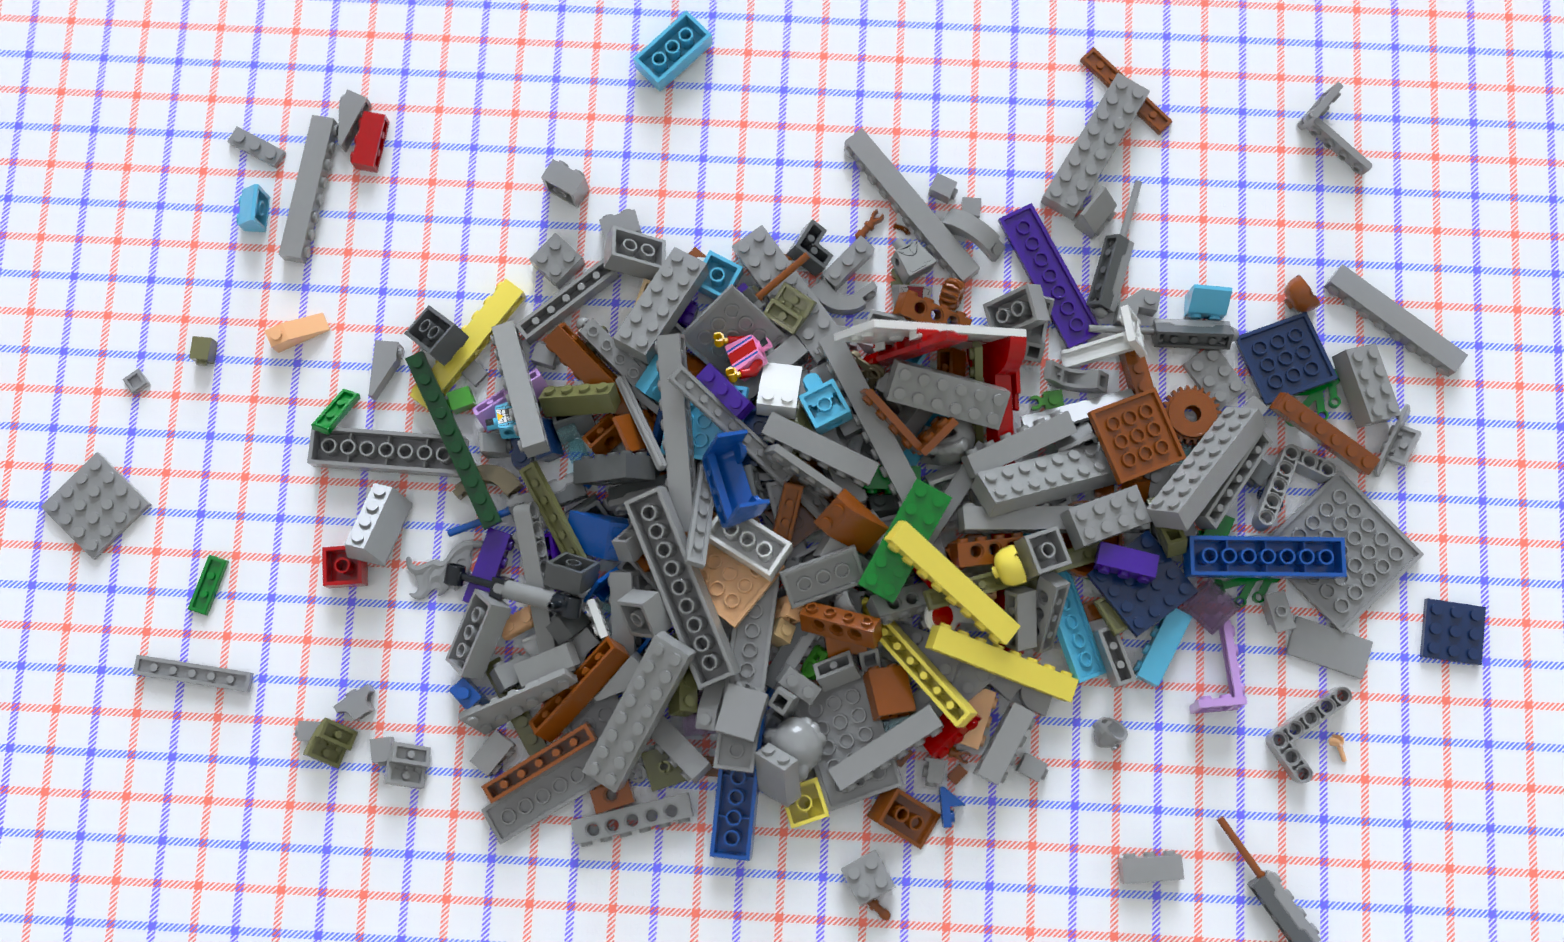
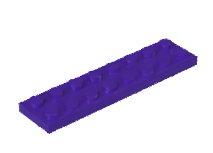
(1046, 268)

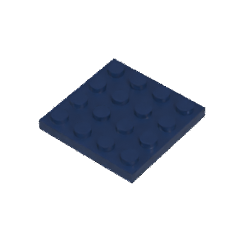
(1285, 358)
(1140, 603)

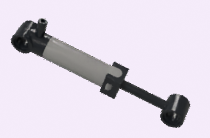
(506, 588)

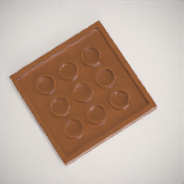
(1136, 435)

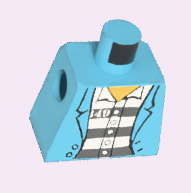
(502, 422)

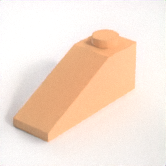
(296, 331)

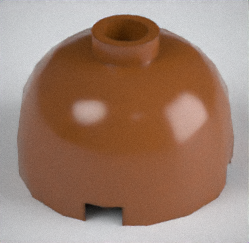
(1300, 296)

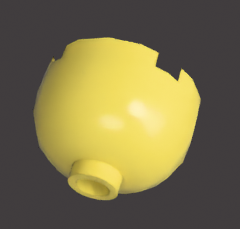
(1008, 567)

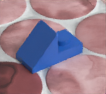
(948, 800)

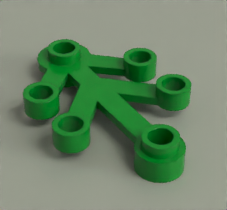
(1317, 394)
(1249, 584)

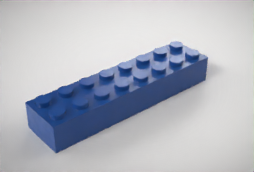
(1265, 557)
(736, 811)

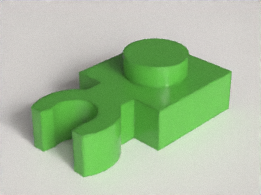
(1049, 400)

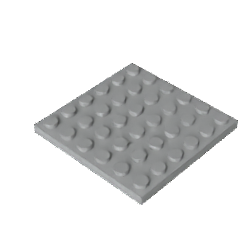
(1373, 548)

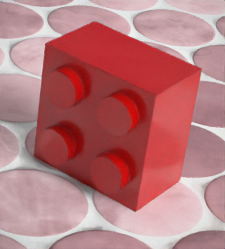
(342, 571)

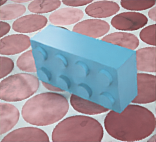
(673, 51)

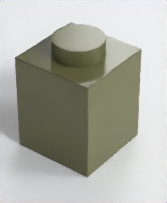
(203, 350)

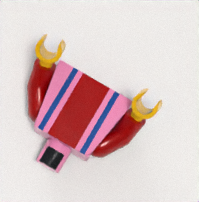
(745, 355)

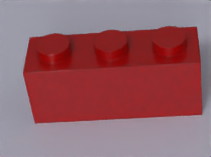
(369, 141)
(941, 744)

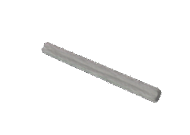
(641, 423)

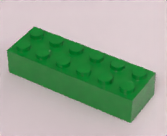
(887, 570)

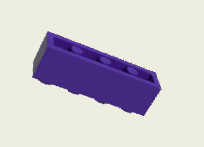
(490, 559)

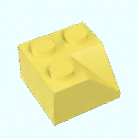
(809, 806)

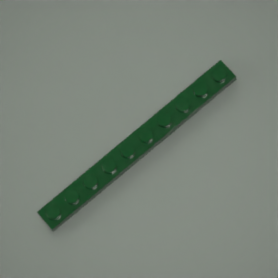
(453, 440)

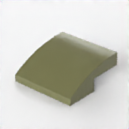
(789, 308)
(330, 743)

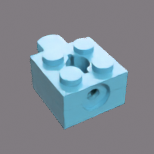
(823, 404)

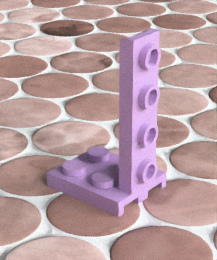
(1235, 698)

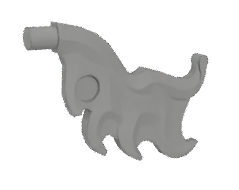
(432, 573)

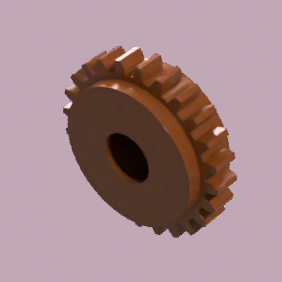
(1196, 401)

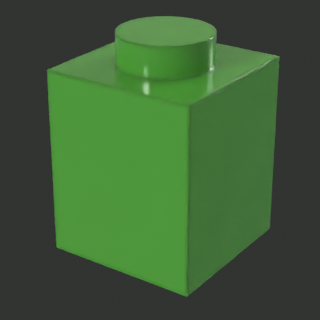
(461, 400)

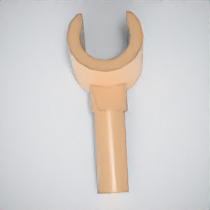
(1338, 740)

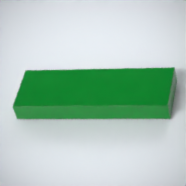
(335, 411)
(208, 585)

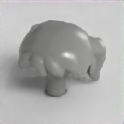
(952, 446)
(799, 739)

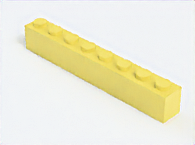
(495, 311)
(951, 582)
(1001, 663)
(925, 673)

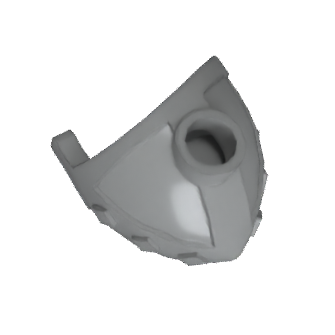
(849, 600)
(1109, 733)

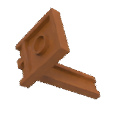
(925, 441)

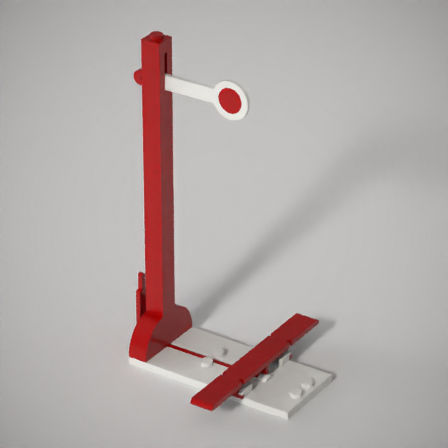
(1002, 360)

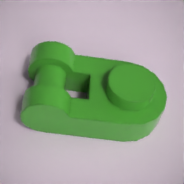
(807, 668)

